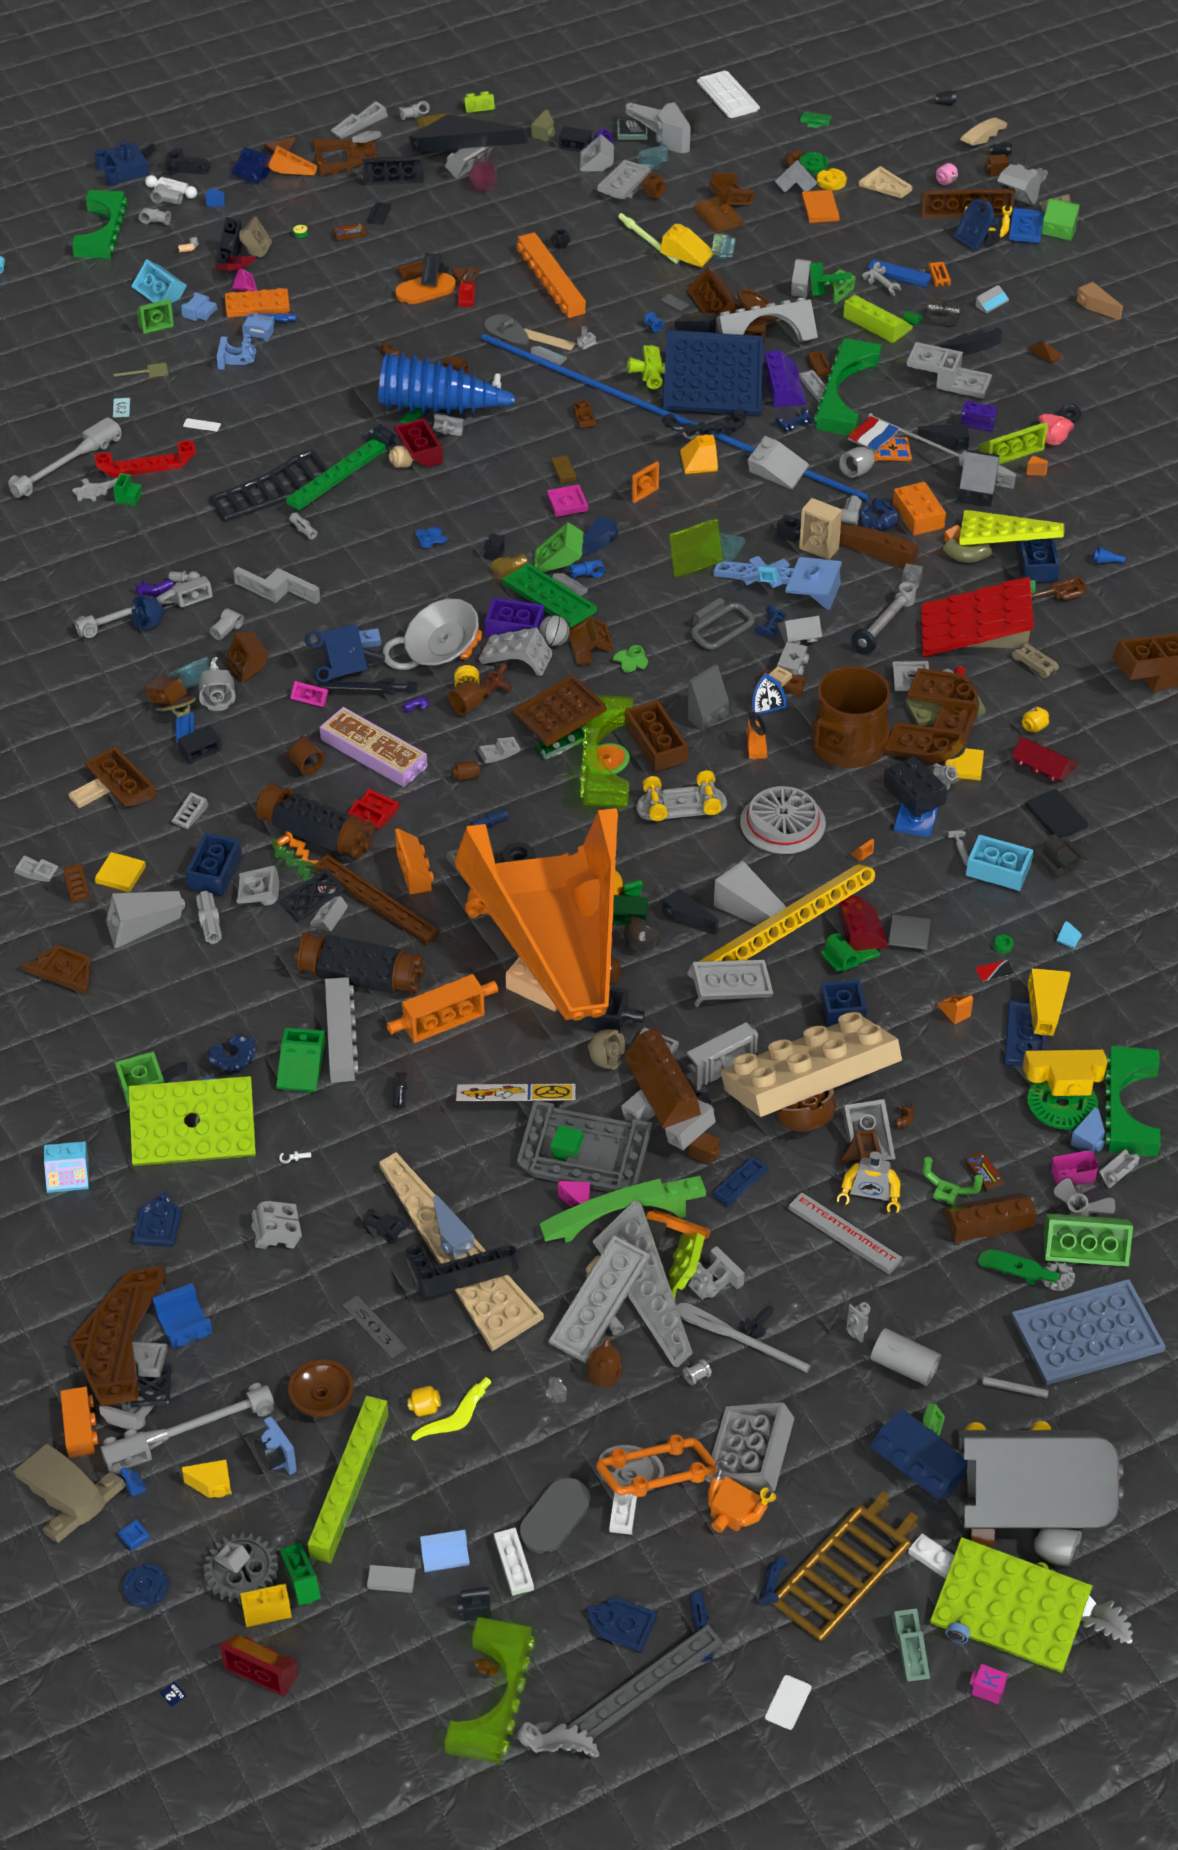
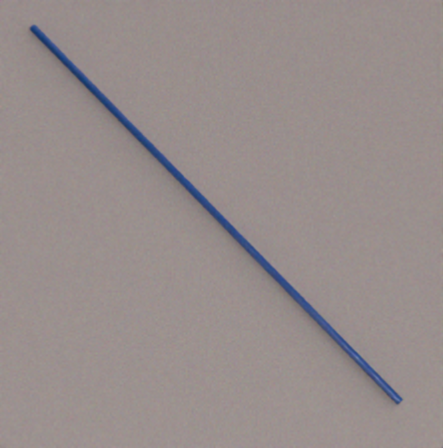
(658, 410)

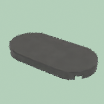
(555, 1515)

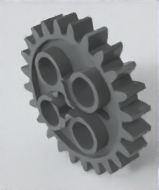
(261, 1558)

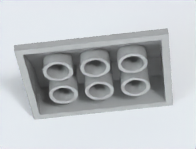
(753, 1444)

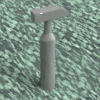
(959, 843)

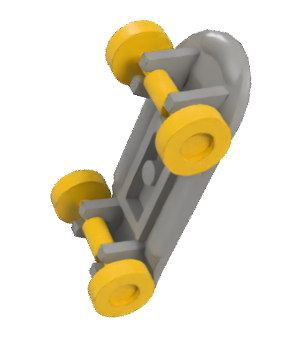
(680, 801)

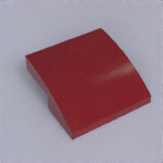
(235, 262)

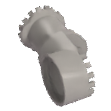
(413, 111)
(154, 216)

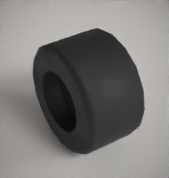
(517, 851)

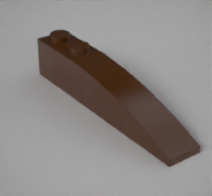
(879, 544)

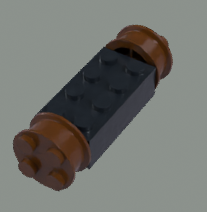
(314, 821)
(363, 962)

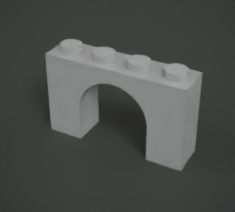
(680, 1134)

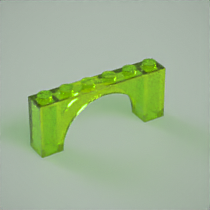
(487, 1736)

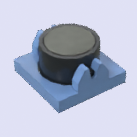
(275, 1448)

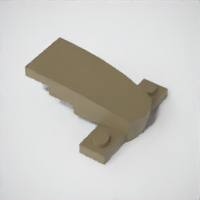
(66, 1490)

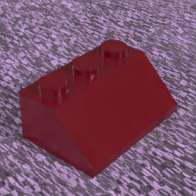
(420, 442)
(1043, 759)
(861, 924)
(259, 1664)

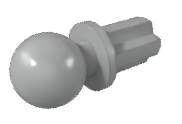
(183, 576)

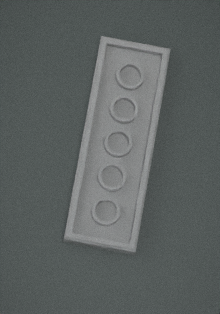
(599, 1298)

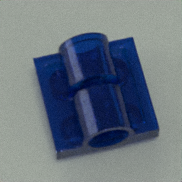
(252, 166)

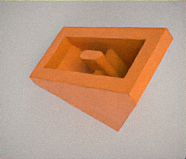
(957, 1007)

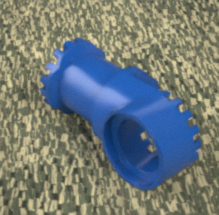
(586, 568)

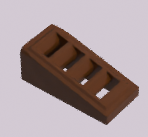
(75, 883)

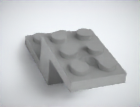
(948, 366)

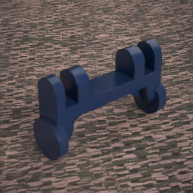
(805, 418)
(770, 630)
(767, 1594)

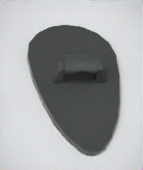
(506, 329)

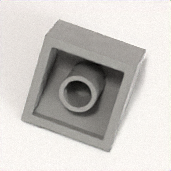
(597, 155)
(800, 629)

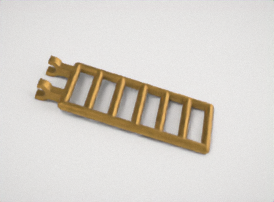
(862, 1588)

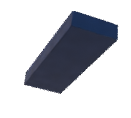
(740, 1181)

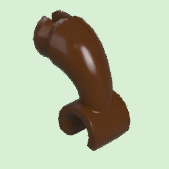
(386, 349)
(908, 1117)

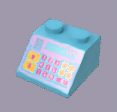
(66, 1166)

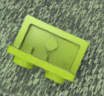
(479, 102)

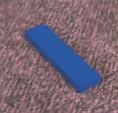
(903, 274)

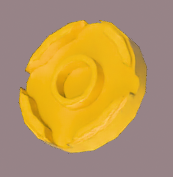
(832, 179)

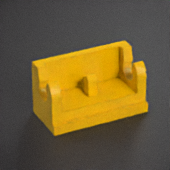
(266, 1605)

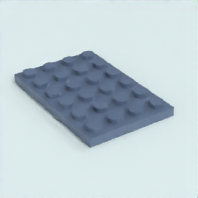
(1088, 1332)

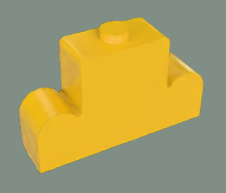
(1066, 1070)

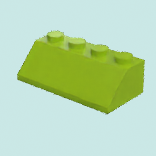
(875, 319)
(1017, 443)

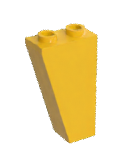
(1046, 998)

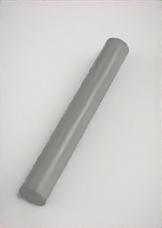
(1024, 1389)

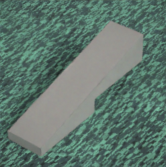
(355, 123)

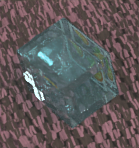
(723, 245)

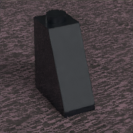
(696, 322)

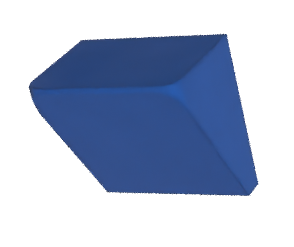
(215, 198)
(133, 1481)

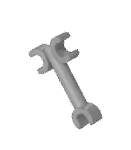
(877, 273)

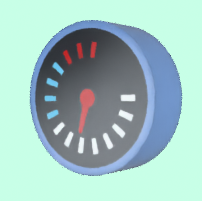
(958, 1632)

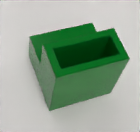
(125, 491)
(566, 1143)

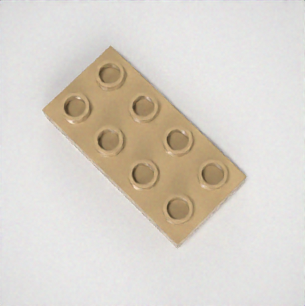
(810, 1064)

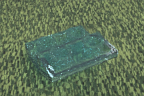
(731, 546)

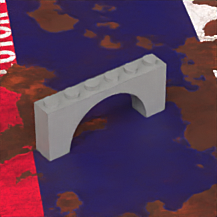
(797, 315)

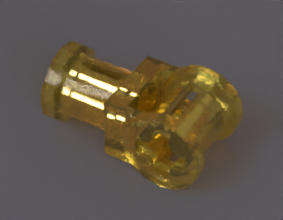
(508, 565)

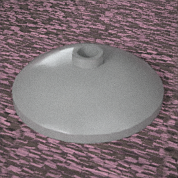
(648, 1467)

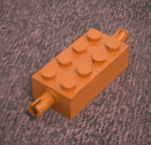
(443, 1008)

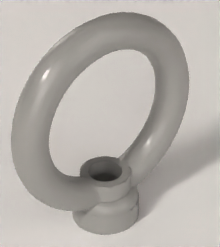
(399, 666)

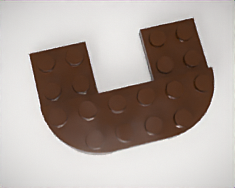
(951, 726)

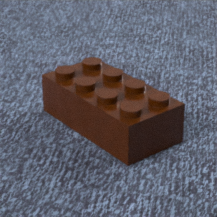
(656, 735)

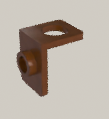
(463, 276)

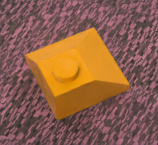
(700, 455)

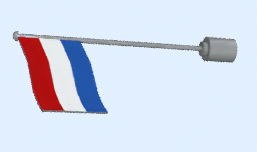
(877, 432)

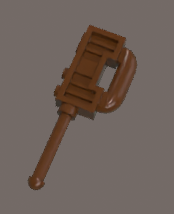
(1065, 589)

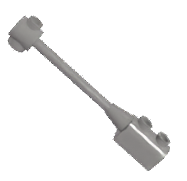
(94, 438)
(181, 593)
(136, 1446)

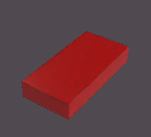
(466, 295)

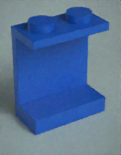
(181, 1316)

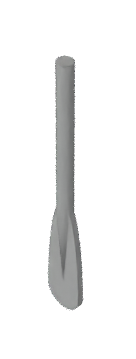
(707, 1321)

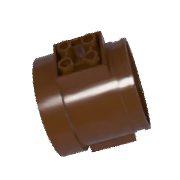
(851, 717)

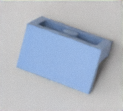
(444, 1550)

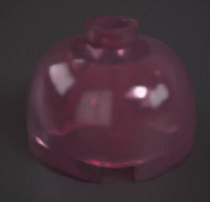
(483, 176)

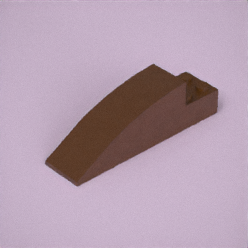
(1151, 659)

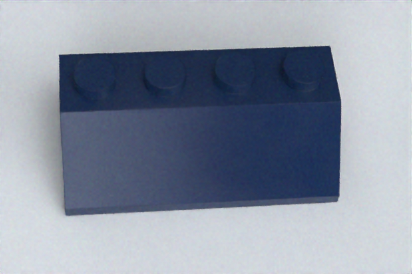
(920, 1454)

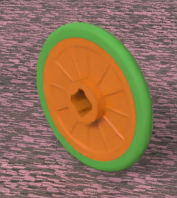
(613, 756)

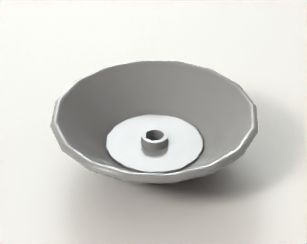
(441, 632)

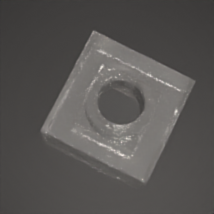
(912, 574)

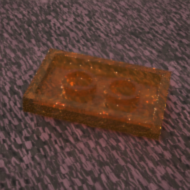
(718, 214)

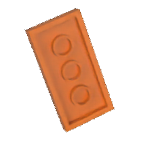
(257, 302)

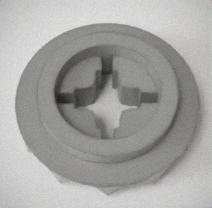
(1067, 1276)

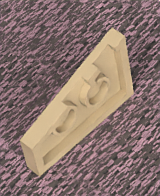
(885, 182)

